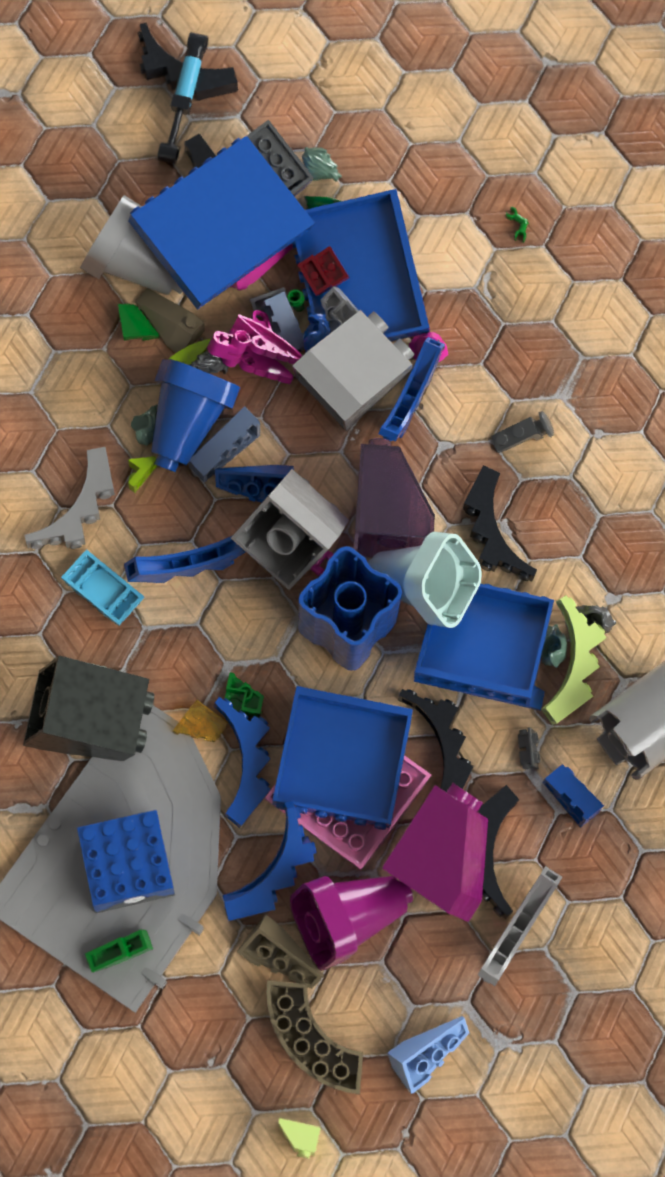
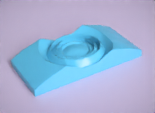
(102, 588)

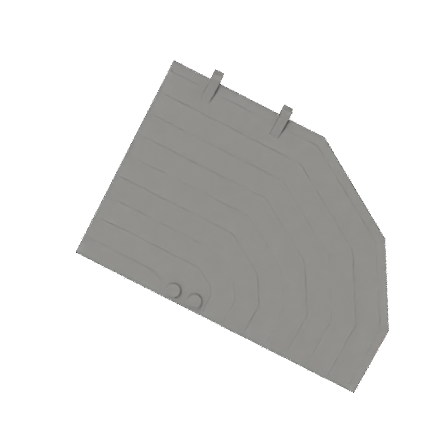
(48, 885)

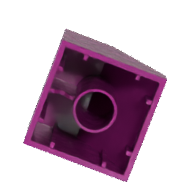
(444, 852)

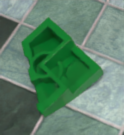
(135, 324)
(244, 697)

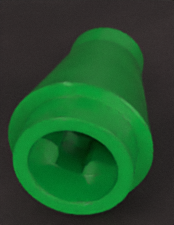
(296, 300)

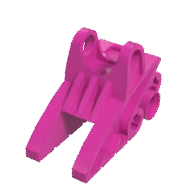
(256, 345)

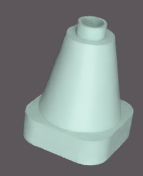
(434, 577)

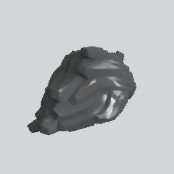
(209, 363)
(599, 615)

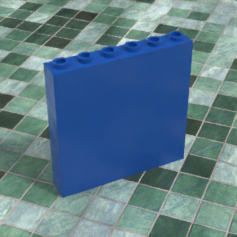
(492, 647)
(343, 757)

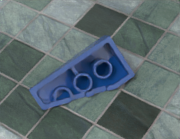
(251, 481)

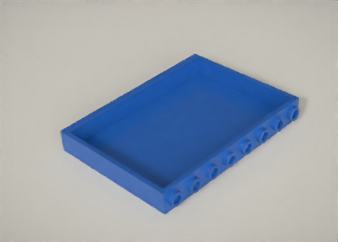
(220, 221)
(377, 256)

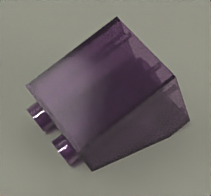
(389, 501)

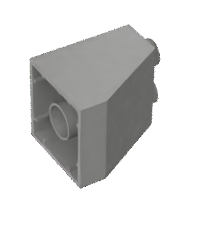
(353, 367)
(291, 529)

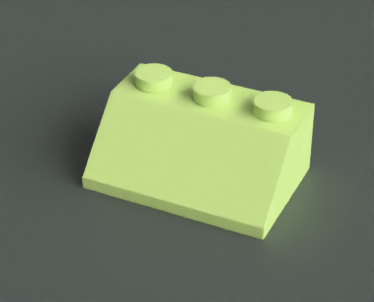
(301, 1136)

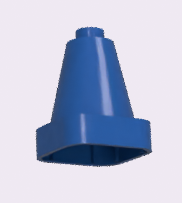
(186, 410)

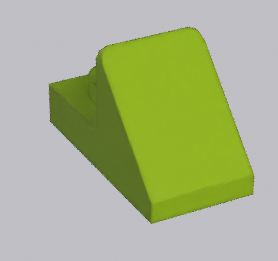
(143, 468)

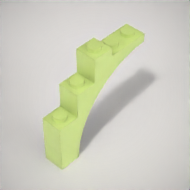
(582, 639)

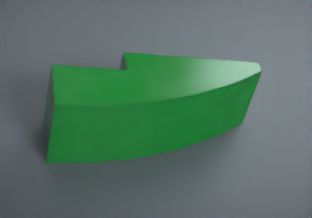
(119, 950)

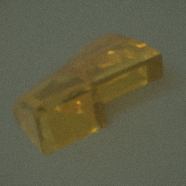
(201, 723)

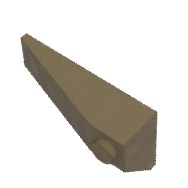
(172, 322)
(275, 949)

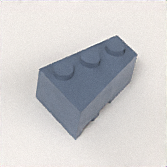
(283, 320)

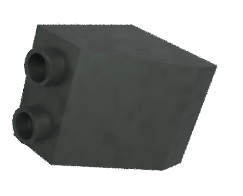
(88, 710)

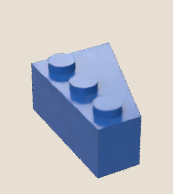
(572, 795)

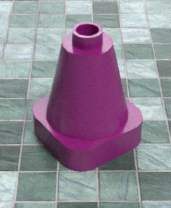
(345, 914)

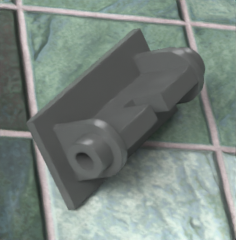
(531, 755)

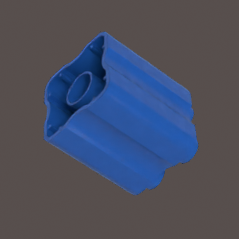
(349, 608)

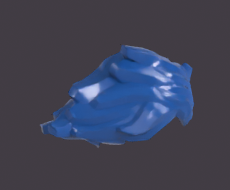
(316, 331)

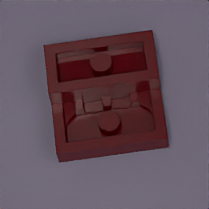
(323, 271)

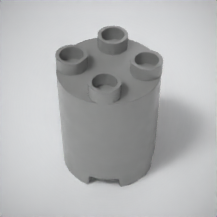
(636, 723)

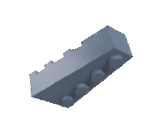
(225, 444)

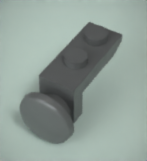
(522, 432)

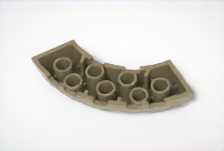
(306, 1041)

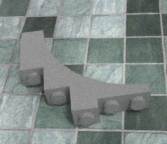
(85, 509)
(519, 926)

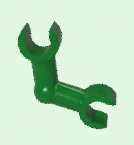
(522, 221)

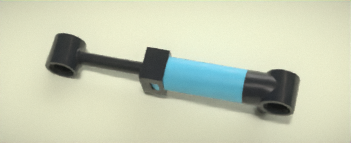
(182, 99)

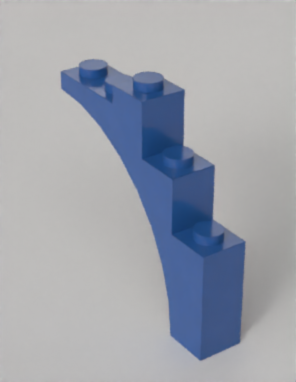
(412, 393)
(188, 563)
(248, 735)
(260, 893)

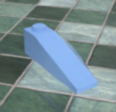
(421, 1054)

